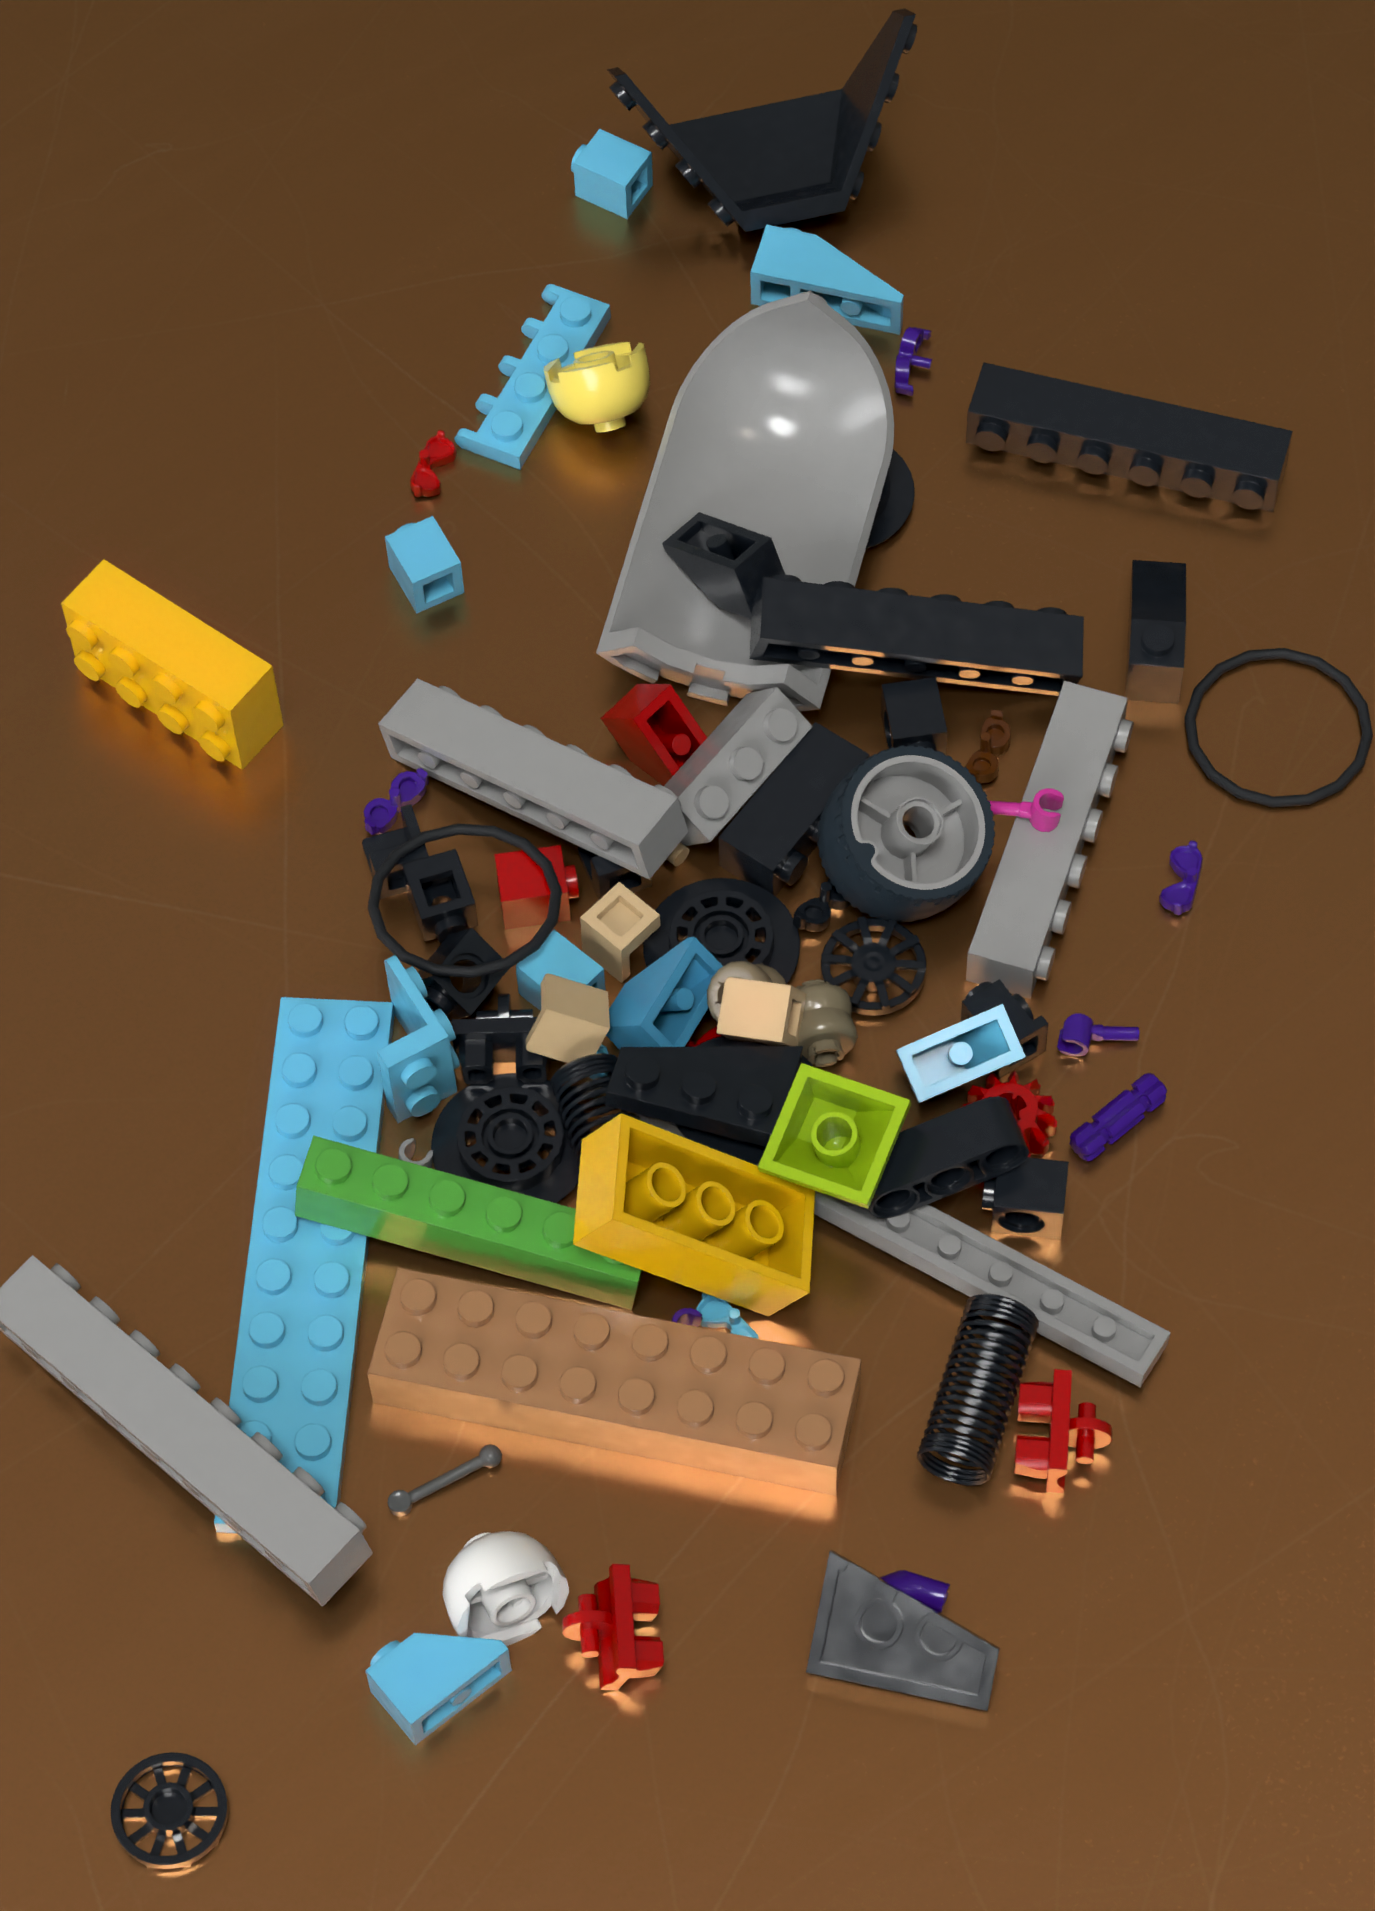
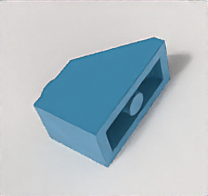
(664, 999)

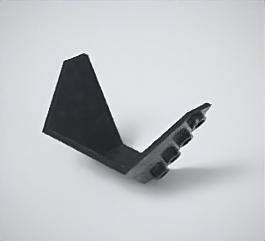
(788, 155)

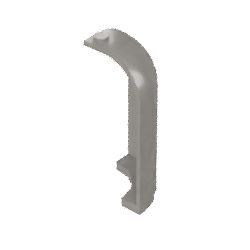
(776, 434)

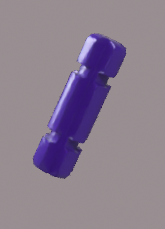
(1118, 1117)

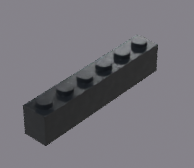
(1128, 437)
(915, 635)

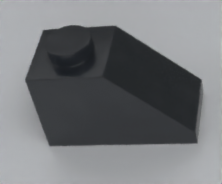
(724, 560)

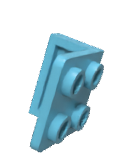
(421, 1065)

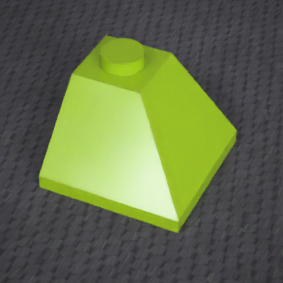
(834, 1135)

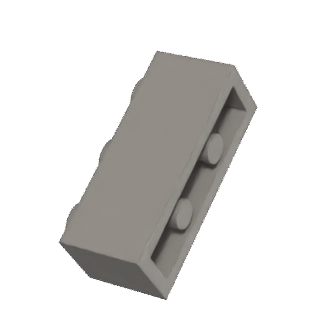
(735, 761)

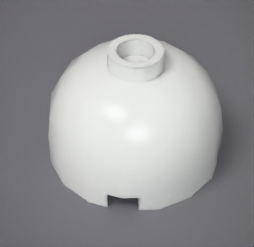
(502, 1587)

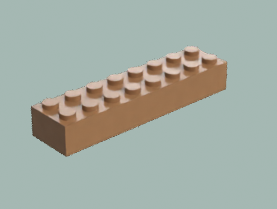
(615, 1381)

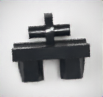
(498, 1038)

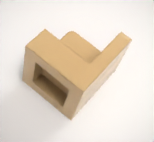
(616, 929)
(761, 1012)
(570, 1020)

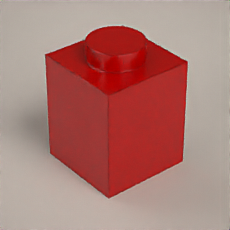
(525, 889)

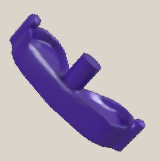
(1187, 864)

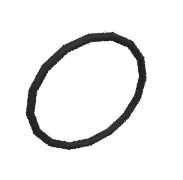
(1259, 798)
(453, 970)

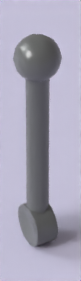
(401, 1502)

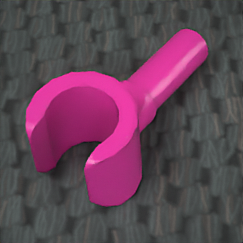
(1039, 819)

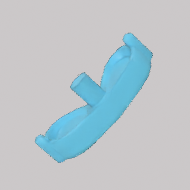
(721, 1314)

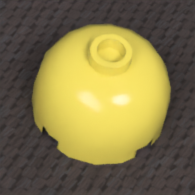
(600, 384)

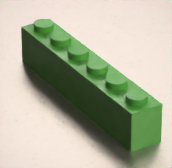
(456, 1220)

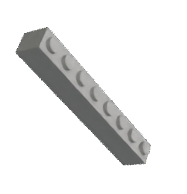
(181, 1431)

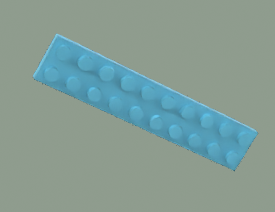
(301, 1274)

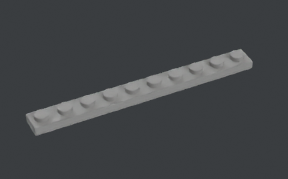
(983, 1265)

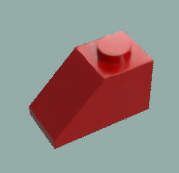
(654, 729)

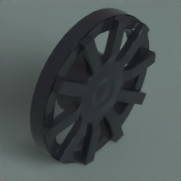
(875, 964)
(169, 1810)

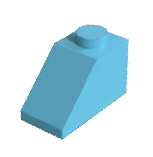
(960, 1053)
(434, 1678)

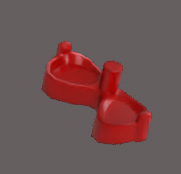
(437, 453)

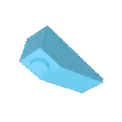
(804, 262)

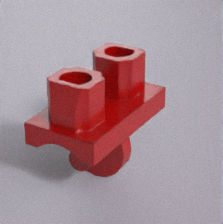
(1049, 1455)
(607, 1627)

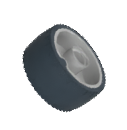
(877, 860)

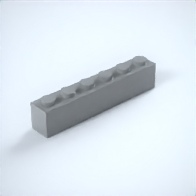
(535, 777)
(1039, 866)

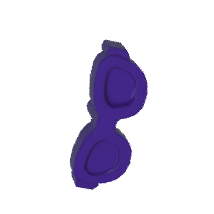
(907, 356)
(405, 790)

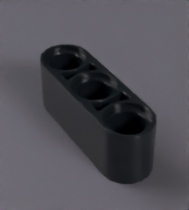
(950, 1156)

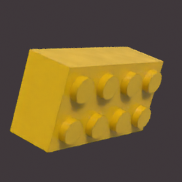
(172, 665)
(694, 1216)

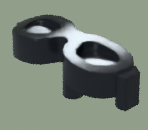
(816, 913)

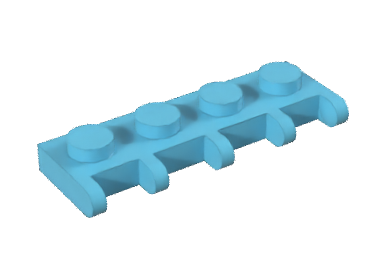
(525, 405)

